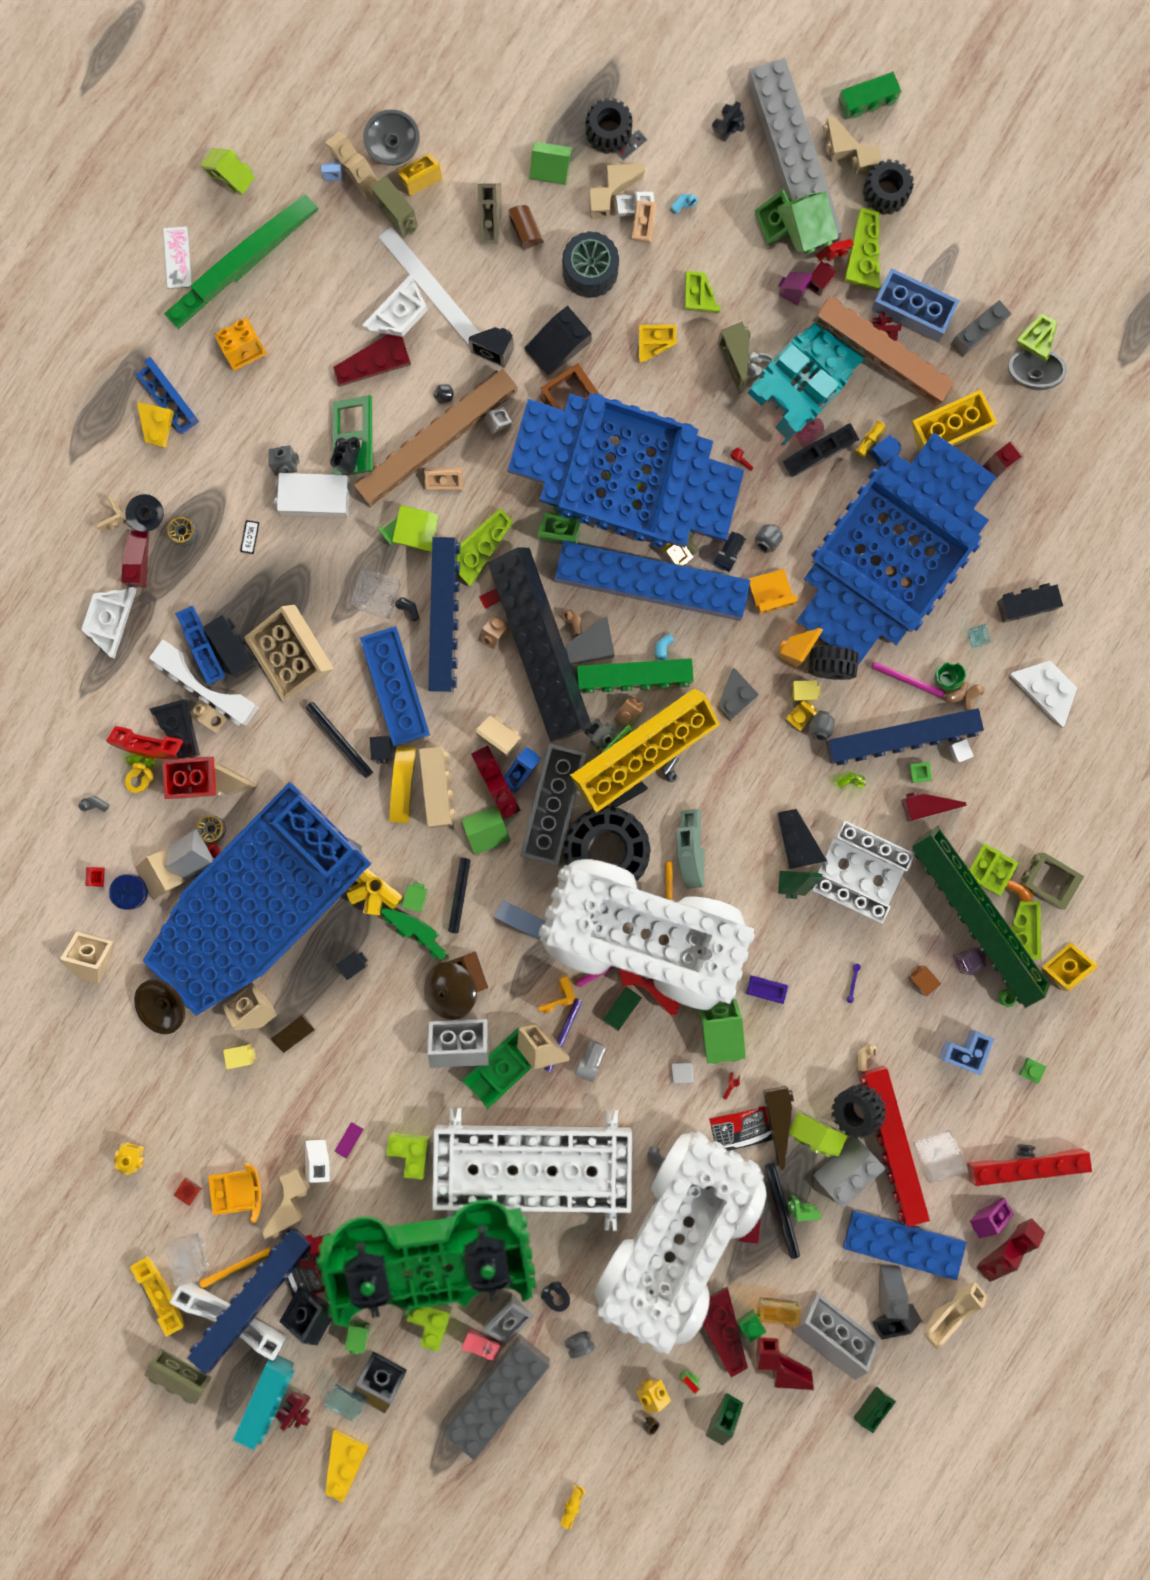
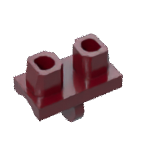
(891, 330)
(287, 1417)

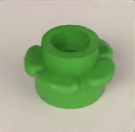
(1002, 997)

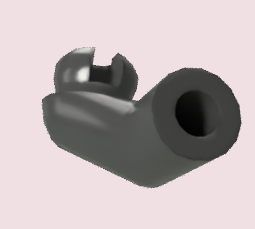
(668, 770)
(93, 802)
(655, 1156)

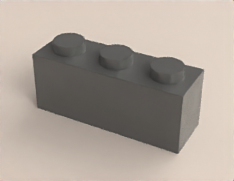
(981, 328)

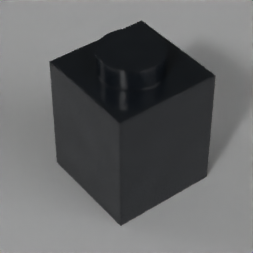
(381, 749)
(352, 964)

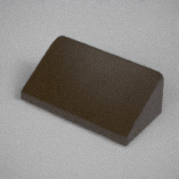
(293, 1033)

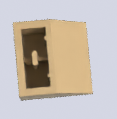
(540, 1047)

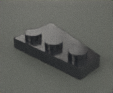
(177, 723)

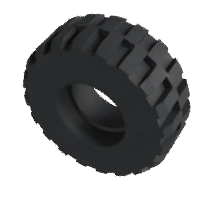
(614, 821)

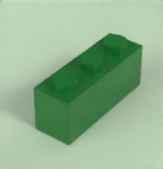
(869, 95)

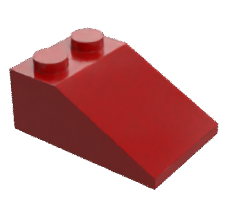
(189, 778)

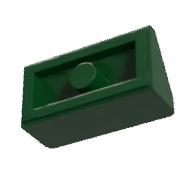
(874, 1409)

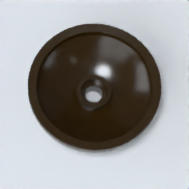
(458, 987)
(159, 1006)

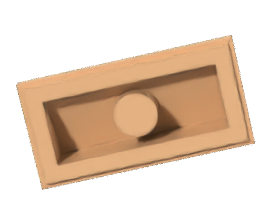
(644, 221)
(443, 478)

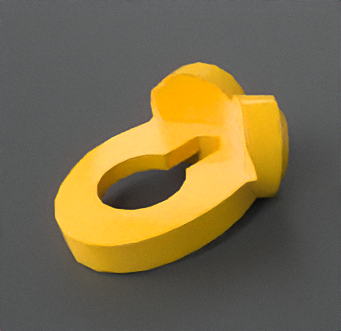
(137, 769)

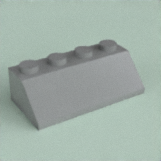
(837, 1337)

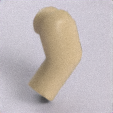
(863, 1055)

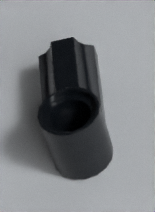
(728, 554)

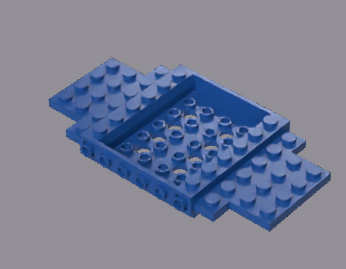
(569, 453)
(930, 500)

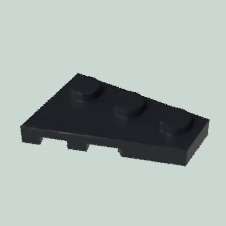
(798, 841)

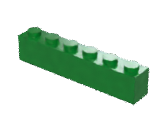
(635, 674)

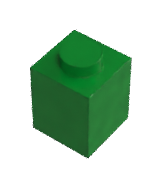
(751, 1325)

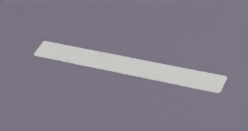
(428, 284)

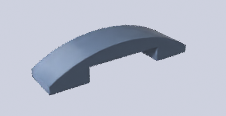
(520, 919)

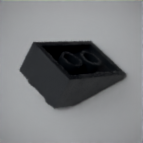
(559, 341)

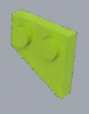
(698, 293)
(1039, 337)

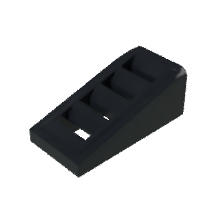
(630, 794)

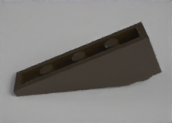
(779, 1112)

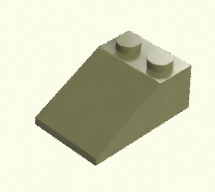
(735, 351)

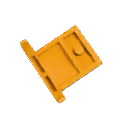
(236, 1192)

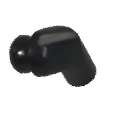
(408, 605)

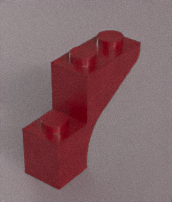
(495, 782)
(1010, 1254)
(786, 1372)

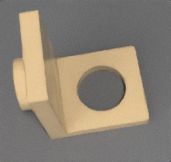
(114, 521)
(204, 713)

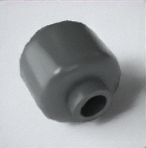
(768, 538)
(821, 725)

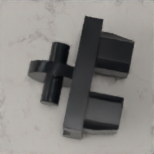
(731, 123)

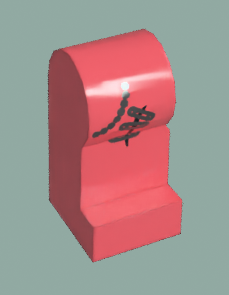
(481, 1344)

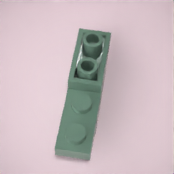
(689, 849)

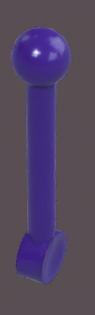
(856, 967)

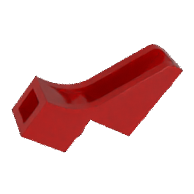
(631, 978)

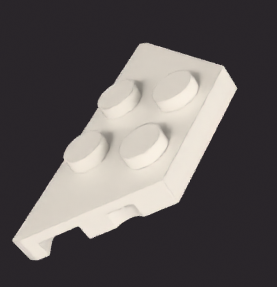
(399, 311)
(108, 618)
(1048, 689)

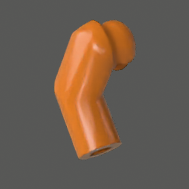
(1021, 891)

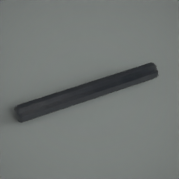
(339, 740)
(782, 1210)

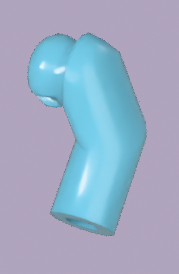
(683, 201)
(661, 647)

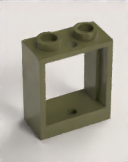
(394, 207)
(1068, 889)

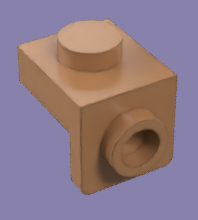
(493, 631)
(629, 711)

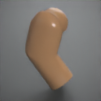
(574, 620)
(956, 695)
(970, 695)

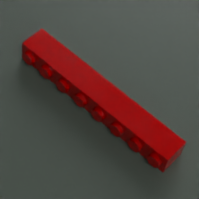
(897, 1152)

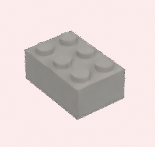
(458, 1043)

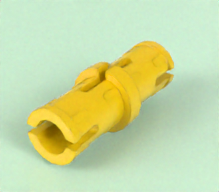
(870, 439)
(572, 1507)

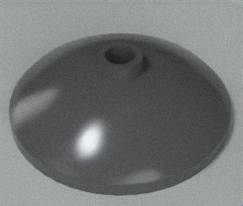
(391, 127)
(1034, 372)

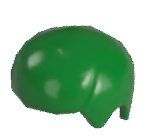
(950, 676)

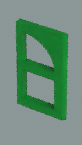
(365, 457)

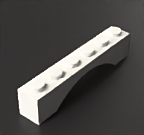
(173, 661)
(204, 1304)

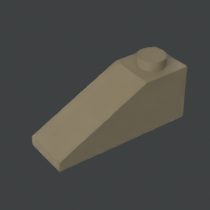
(489, 212)

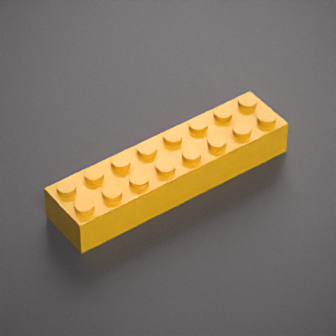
(645, 750)

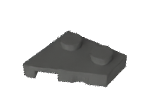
(736, 695)

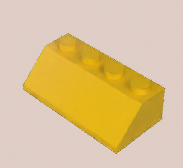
(956, 421)

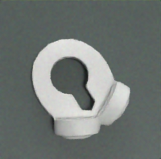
(752, 358)

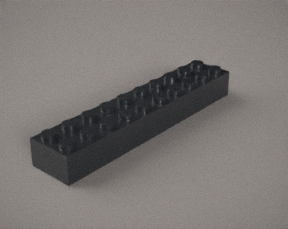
(539, 644)

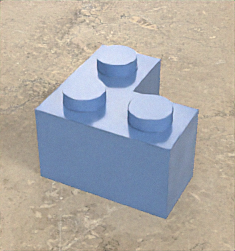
(972, 1055)

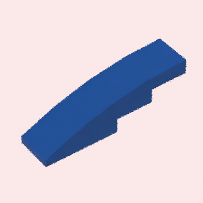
(200, 645)

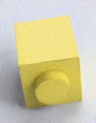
(805, 691)
(239, 1056)

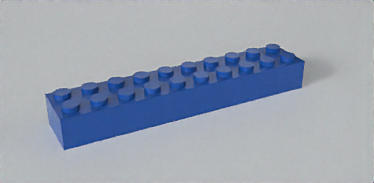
(652, 581)

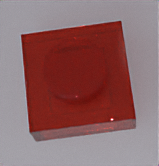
(187, 1191)

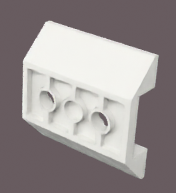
(866, 858)

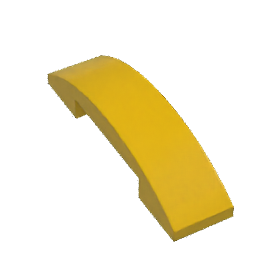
(402, 784)
(159, 1295)

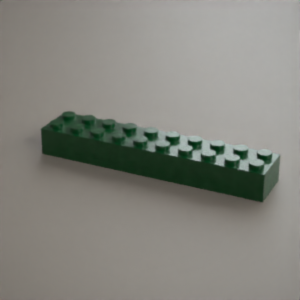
(981, 917)

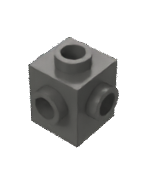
(283, 460)
(600, 734)

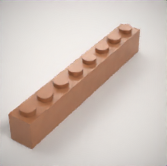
(883, 351)

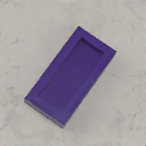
(767, 989)

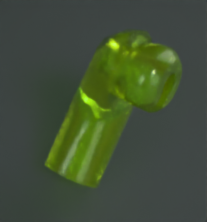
(149, 762)
(853, 778)

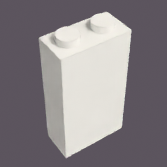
(312, 495)

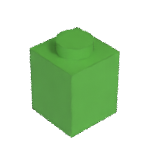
(415, 897)
(357, 1337)

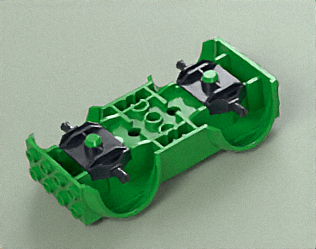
(367, 1258)

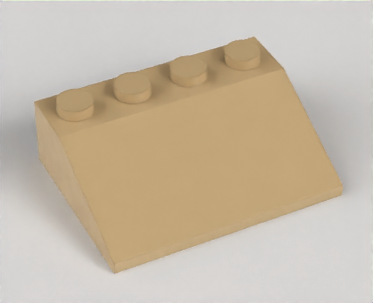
(288, 652)

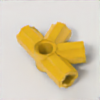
(372, 898)

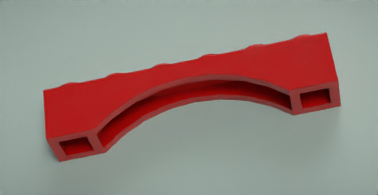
(1053, 1165)

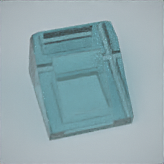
(979, 636)

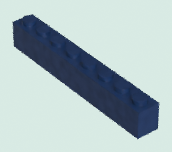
(443, 614)
(904, 735)
(249, 1301)

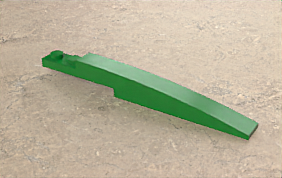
(240, 260)

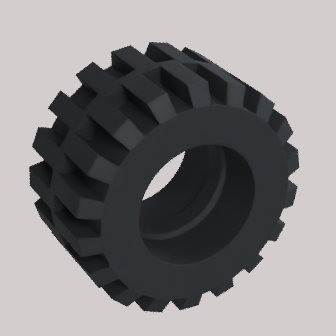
(609, 111)
(893, 173)
(833, 662)
(847, 1117)

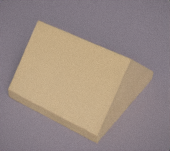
(156, 875)

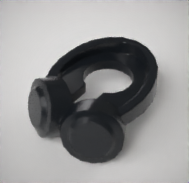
(548, 1297)

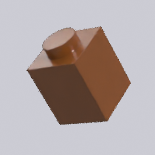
(924, 980)

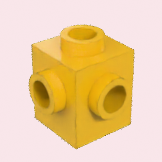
(129, 1158)
(653, 1395)

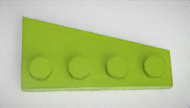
(863, 258)
(481, 545)

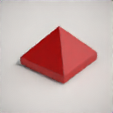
(95, 876)

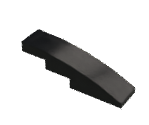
(821, 450)

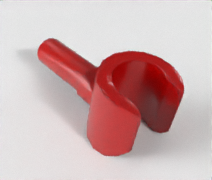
(737, 456)
(732, 1083)

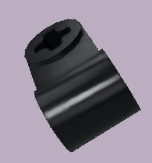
(344, 455)

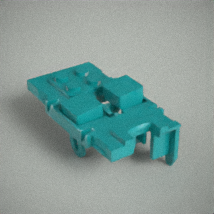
(825, 357)

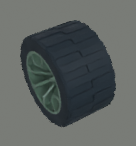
(590, 264)

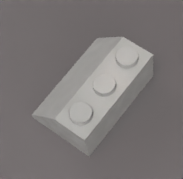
(849, 1173)

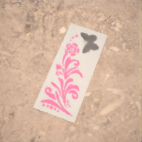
(177, 257)

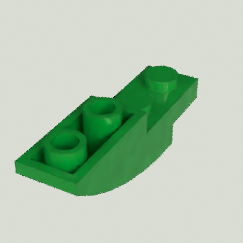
(409, 925)

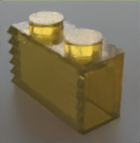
(778, 1311)

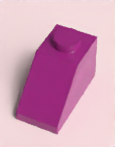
(794, 286)
(992, 1218)

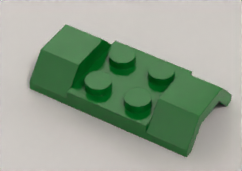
(504, 1070)

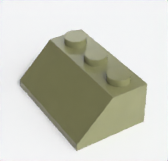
(177, 1376)

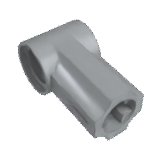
(589, 1064)

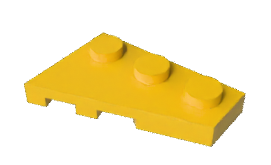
(344, 1462)

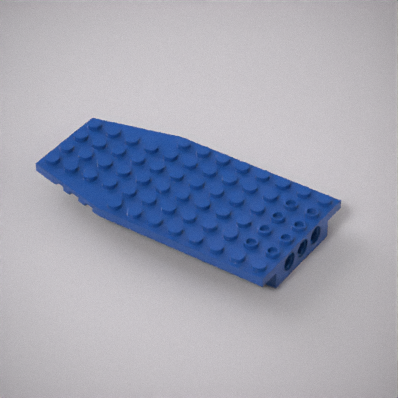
(254, 901)

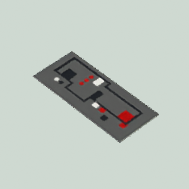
(635, 142)

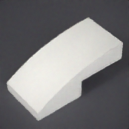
(626, 204)

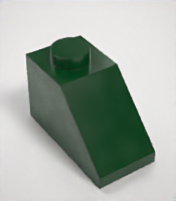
(797, 883)
(724, 1420)

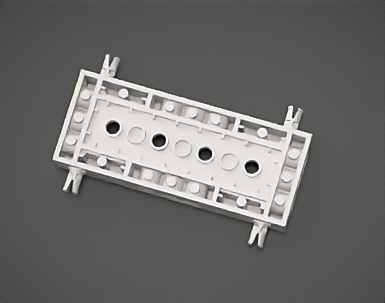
(533, 1152)

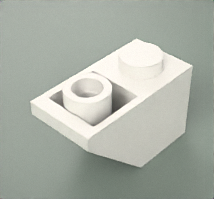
(316, 1161)

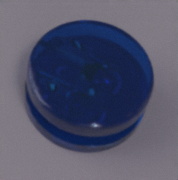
(128, 892)

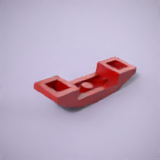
(144, 746)

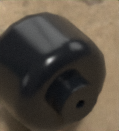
(444, 393)

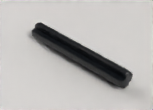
(459, 895)

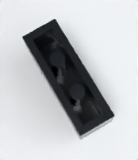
(1029, 602)
(230, 646)

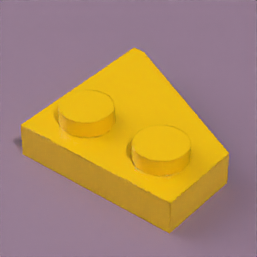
(655, 340)

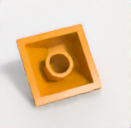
(798, 646)

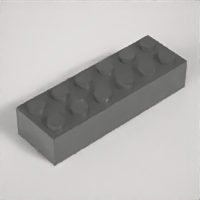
(552, 805)
(497, 1397)

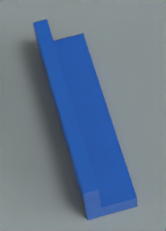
(152, 366)

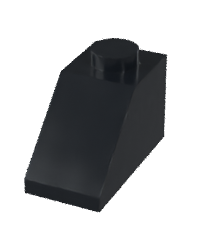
(892, 1327)

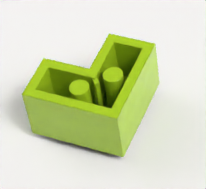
(224, 166)
(819, 1136)
(412, 1148)
(435, 1322)

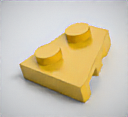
(155, 423)

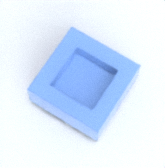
(332, 172)

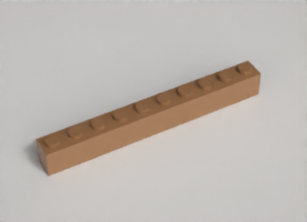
(436, 437)

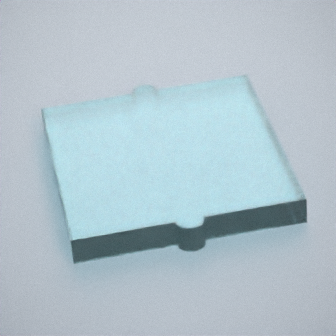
(344, 1402)

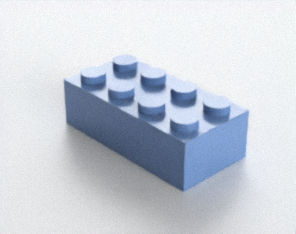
(915, 304)

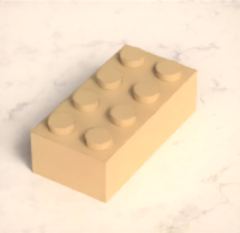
(436, 787)

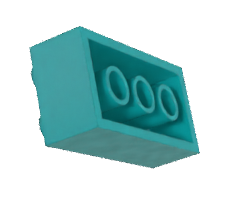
(264, 1402)

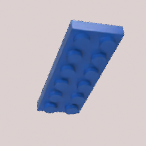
(395, 686)
(904, 1245)

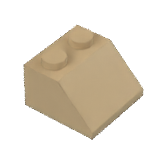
(498, 735)

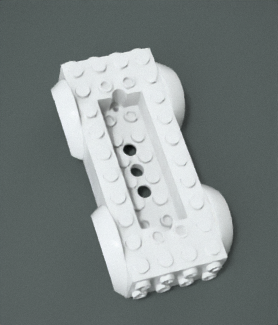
(704, 934)
(670, 1300)

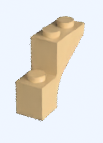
(843, 146)
(353, 163)
(618, 180)
(288, 1212)
(951, 1315)

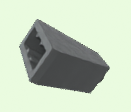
(591, 644)
(893, 1293)

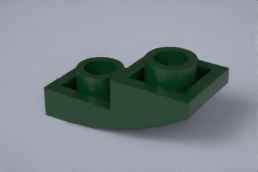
(622, 1009)

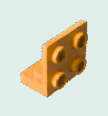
(240, 344)
(772, 592)
(565, 987)

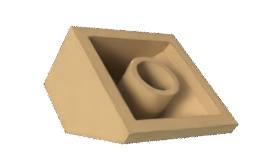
(230, 782)
(87, 957)
(248, 1008)

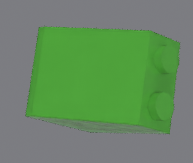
(809, 221)
(723, 1033)

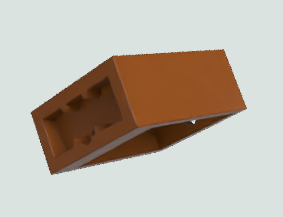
(579, 375)

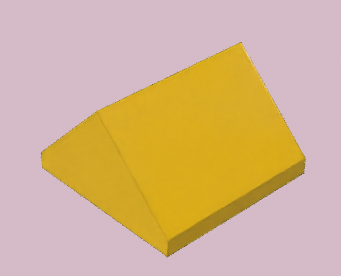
(420, 174)
(1069, 967)

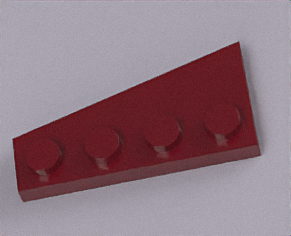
(377, 358)
(724, 1332)

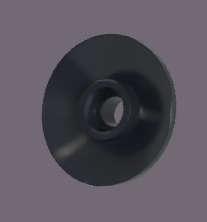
(138, 506)

